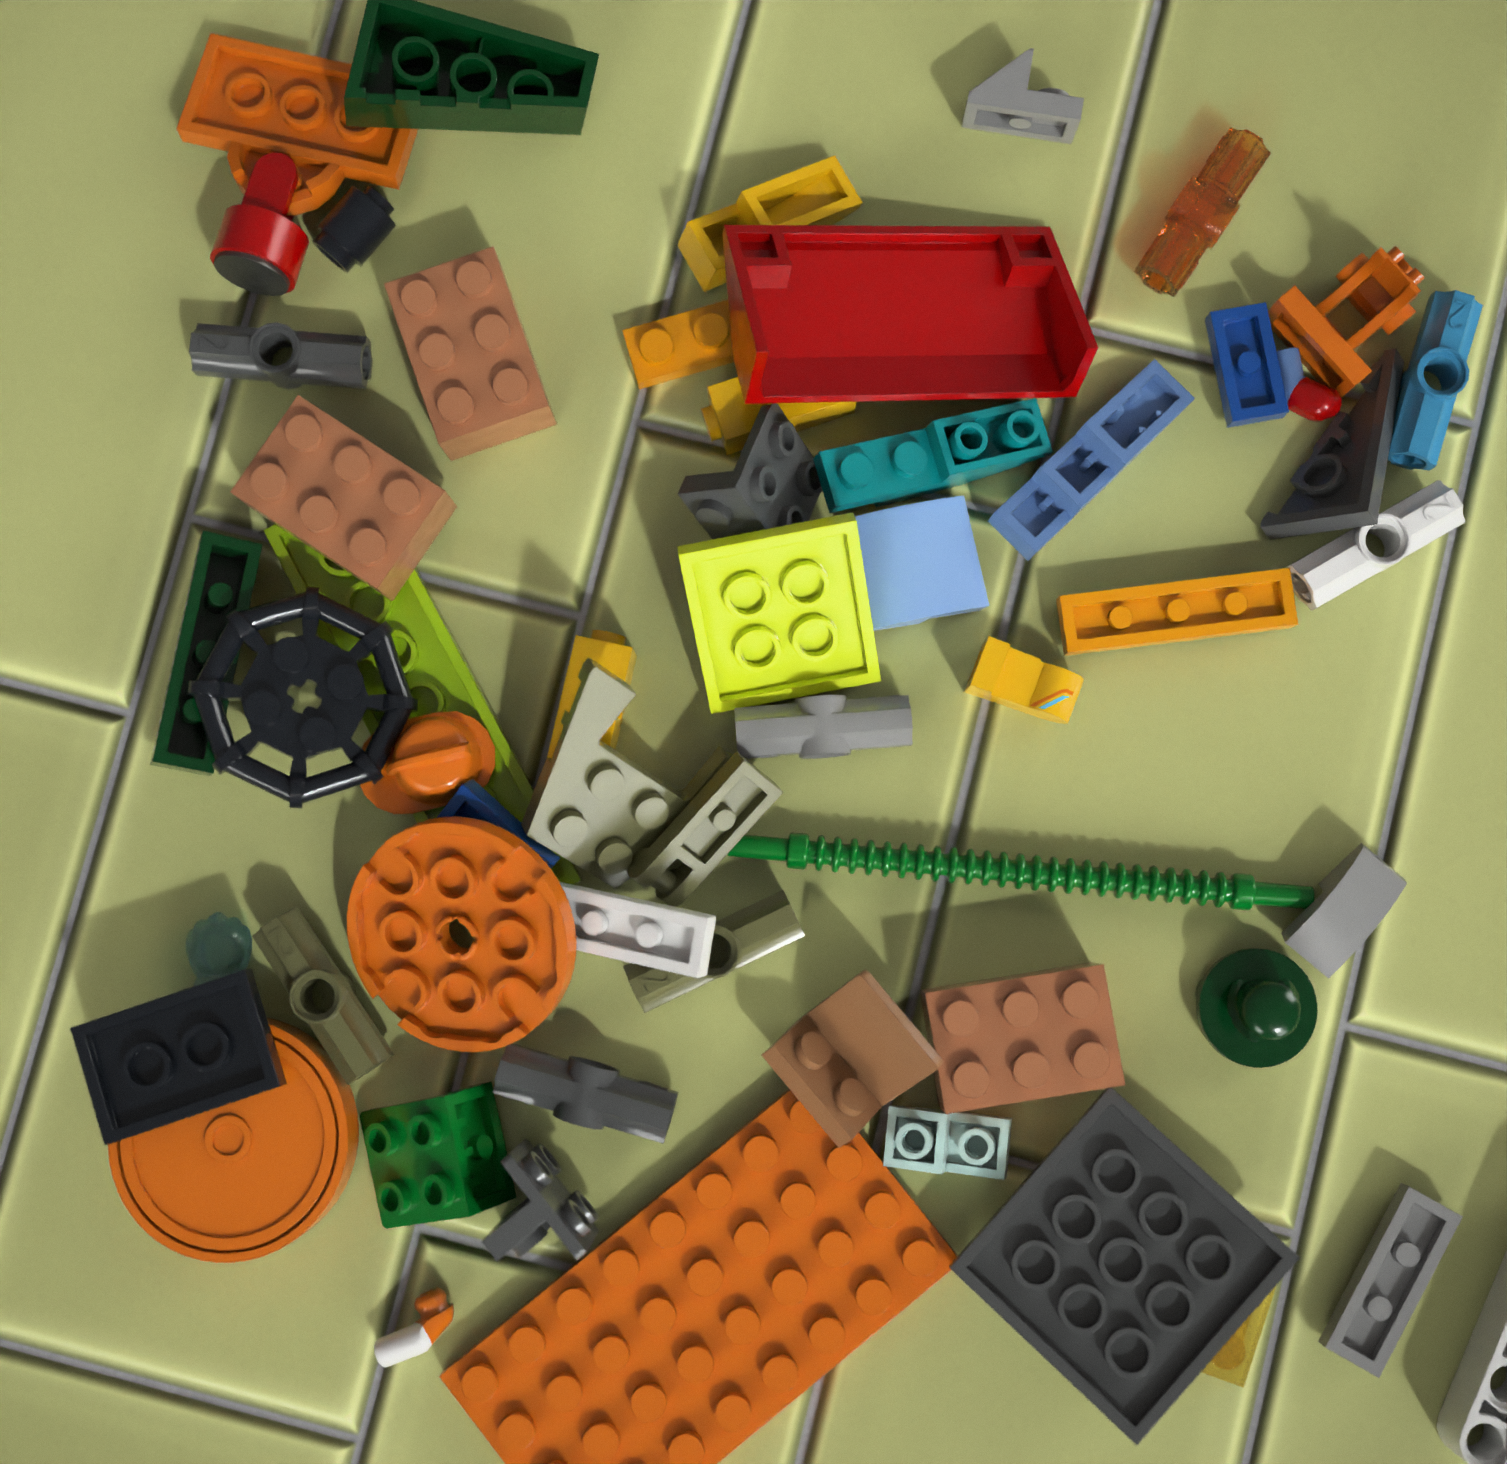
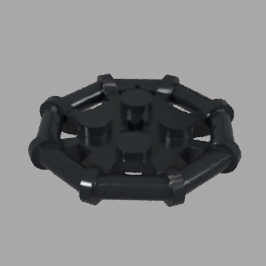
(294, 663)

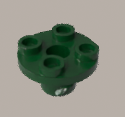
(1256, 1007)

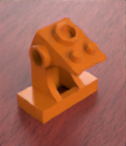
(1376, 288)

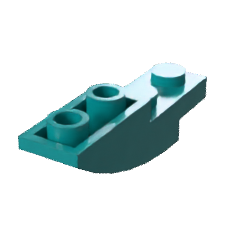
(932, 458)

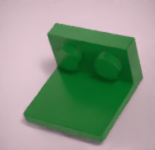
(437, 1157)

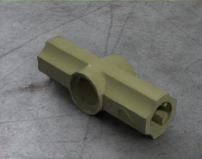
(751, 935)
(300, 963)

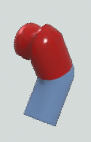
(1303, 394)

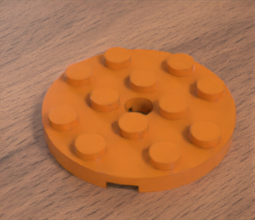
(502, 896)

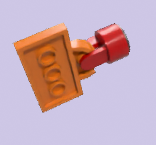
(286, 149)

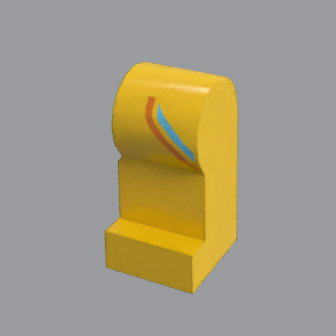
(1023, 682)

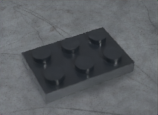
(178, 1056)

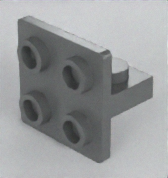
(545, 1208)

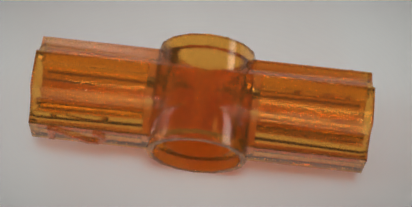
(1202, 211)

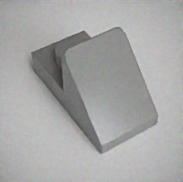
(1009, 108)

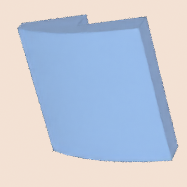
(920, 562)

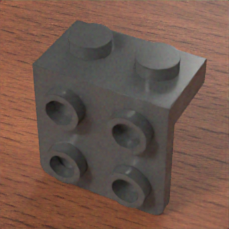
(769, 486)

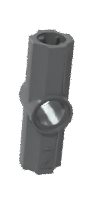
(249, 352)
(585, 1092)

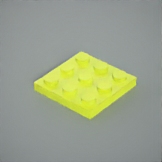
(780, 612)

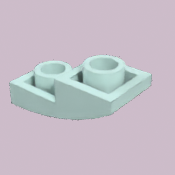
(947, 1142)

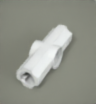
(1400, 528)

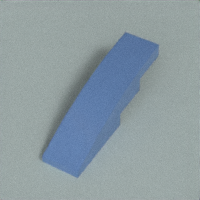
(1090, 459)

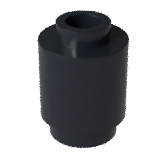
(354, 227)

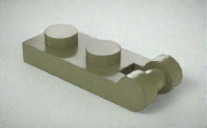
(705, 830)

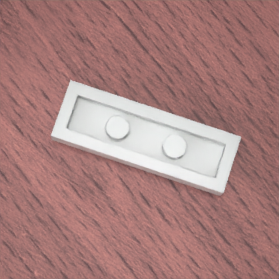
(641, 931)

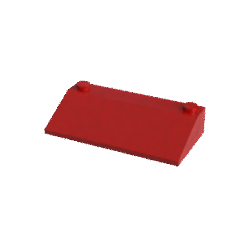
(903, 313)

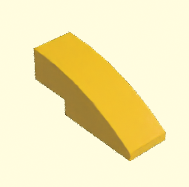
(803, 197)

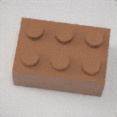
(470, 354)
(345, 497)
(1022, 1037)

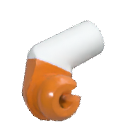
(419, 1337)

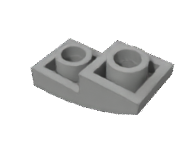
(1347, 912)

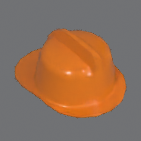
(432, 763)

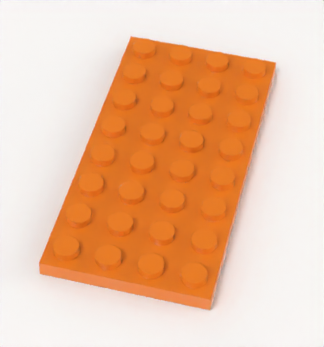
(706, 1304)

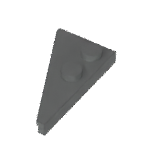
(1348, 464)

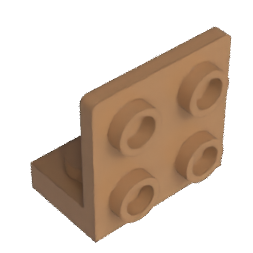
(851, 1057)

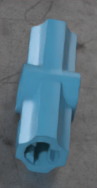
(1443, 351)

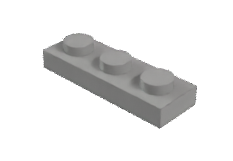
(1390, 1279)

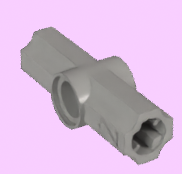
(823, 726)

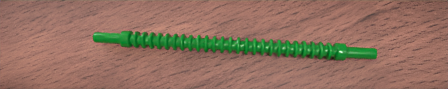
(1239, 891)

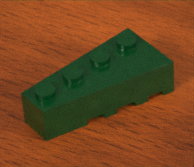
(463, 74)

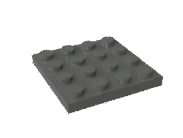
(1123, 1264)

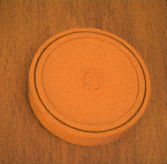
(250, 1170)

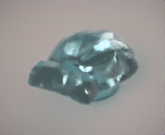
(218, 947)

